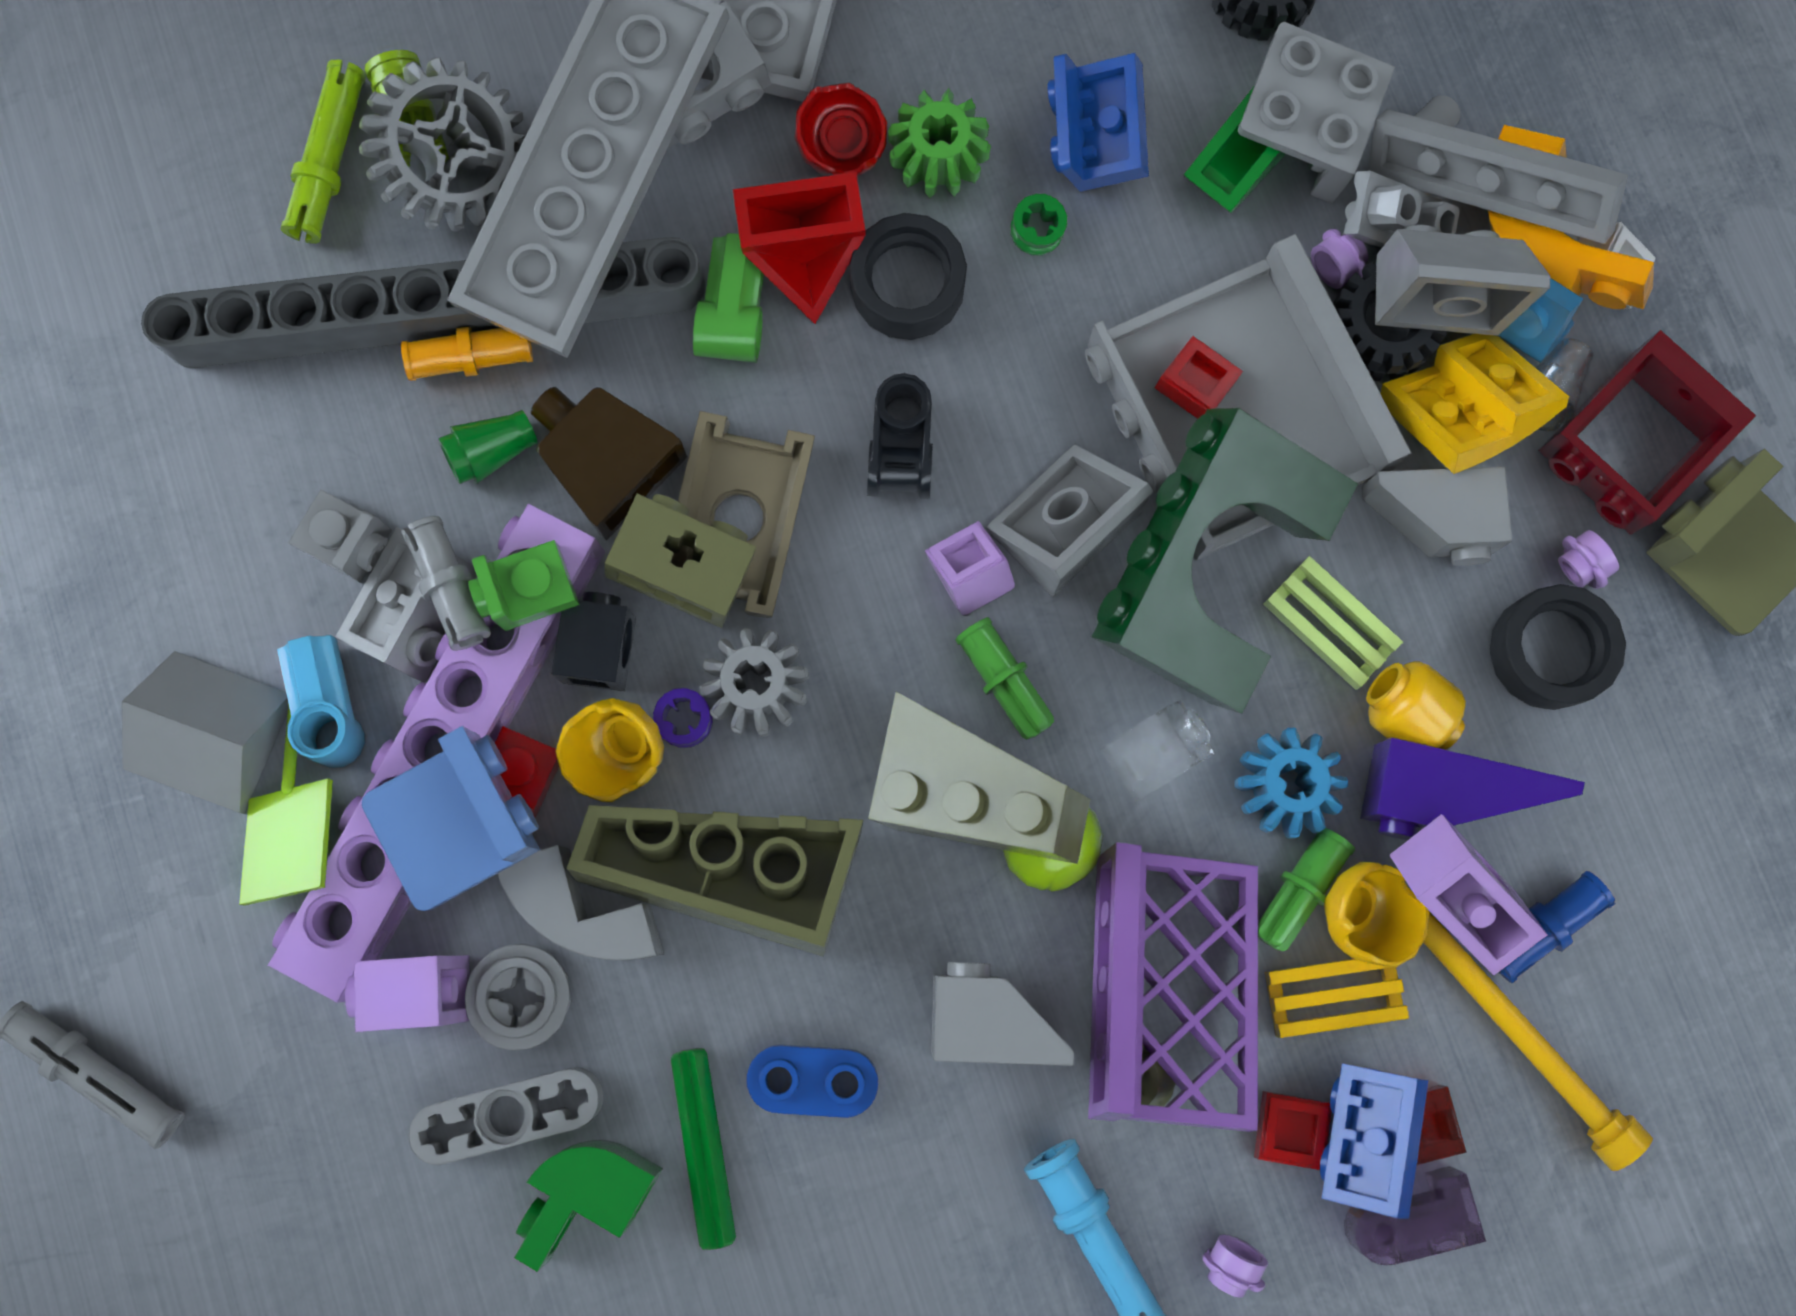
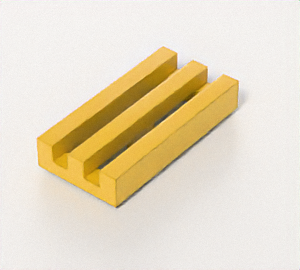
(1390, 987)

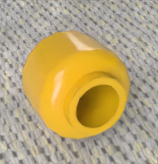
(1416, 705)

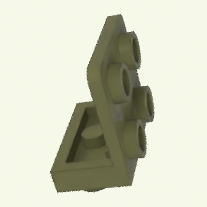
(1732, 545)

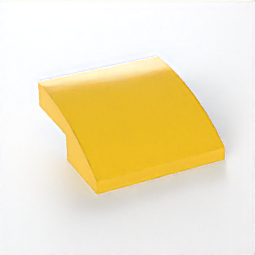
(1473, 401)

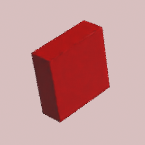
(1198, 378)
(1292, 1130)

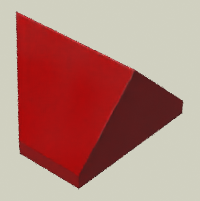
(802, 234)

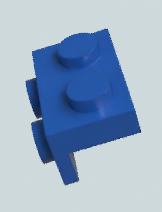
(1099, 121)

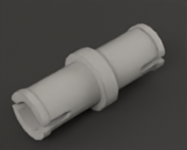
(445, 582)

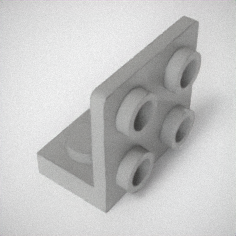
(1316, 105)

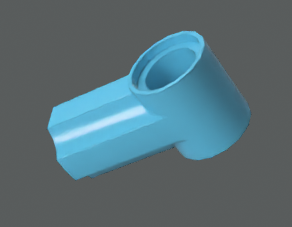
(319, 695)

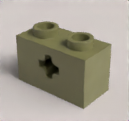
(645, 552)

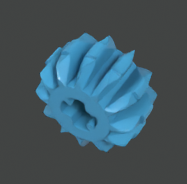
(1312, 777)

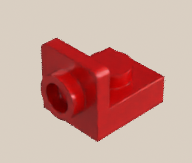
(529, 766)

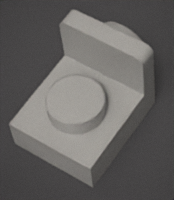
(341, 536)

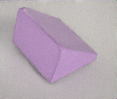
(971, 568)

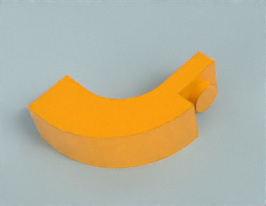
(1603, 275)

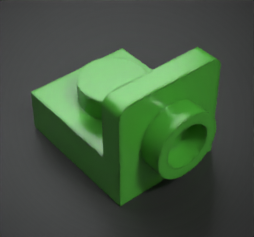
(522, 586)

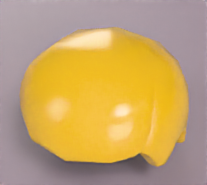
(609, 749)
(1375, 915)

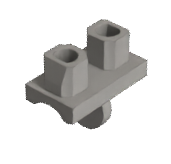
(1389, 205)

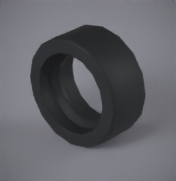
(913, 231)
(1594, 617)

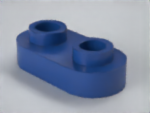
(812, 1081)

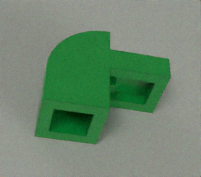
(590, 1179)

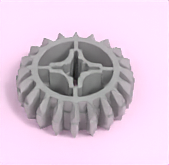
(419, 139)

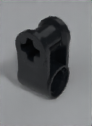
(901, 449)

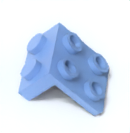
(451, 820)

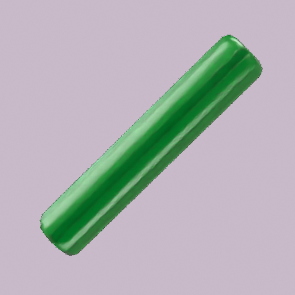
(703, 1149)

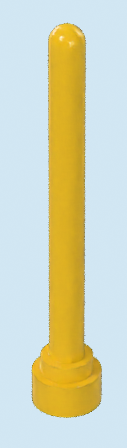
(1616, 1137)

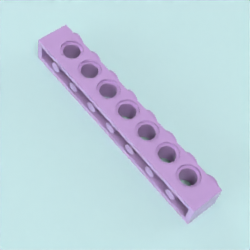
(304, 940)

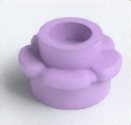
(1338, 258)
(1588, 560)
(1235, 1266)

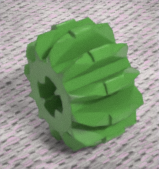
(938, 124)

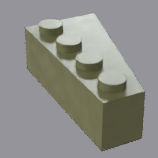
(728, 869)

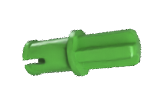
(1005, 679)
(1303, 889)

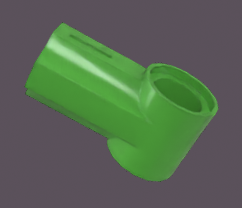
(730, 317)

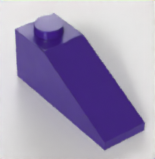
(1419, 782)

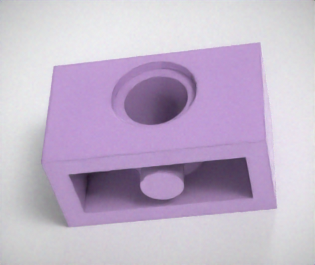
(1467, 895)
(408, 992)

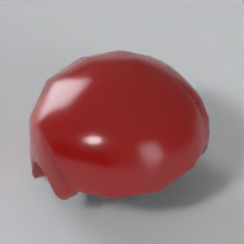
(840, 130)

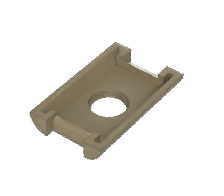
(765, 471)

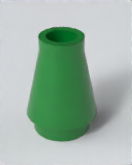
(486, 445)

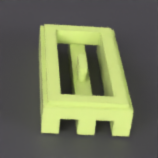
(1349, 606)

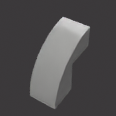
(554, 907)

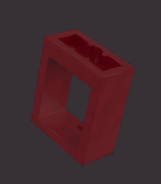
(1683, 391)

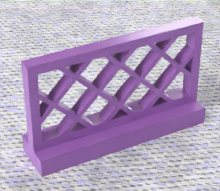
(1120, 995)

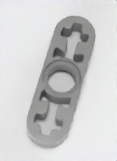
(456, 1110)

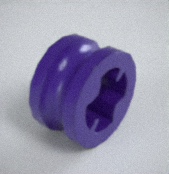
(697, 705)

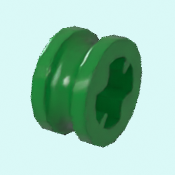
(1050, 211)

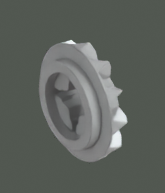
(495, 1018)

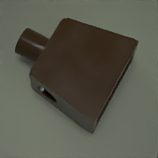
(604, 453)

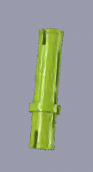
(317, 172)

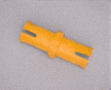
(464, 352)

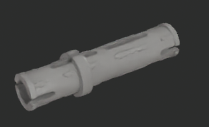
(70, 1060)

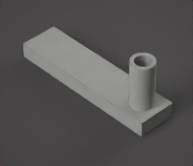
(1494, 173)

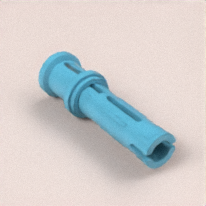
(1083, 1211)

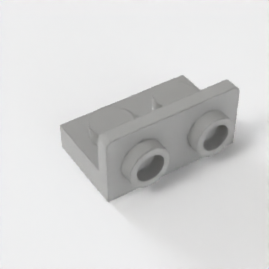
(392, 617)

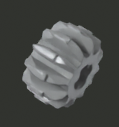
(759, 660)

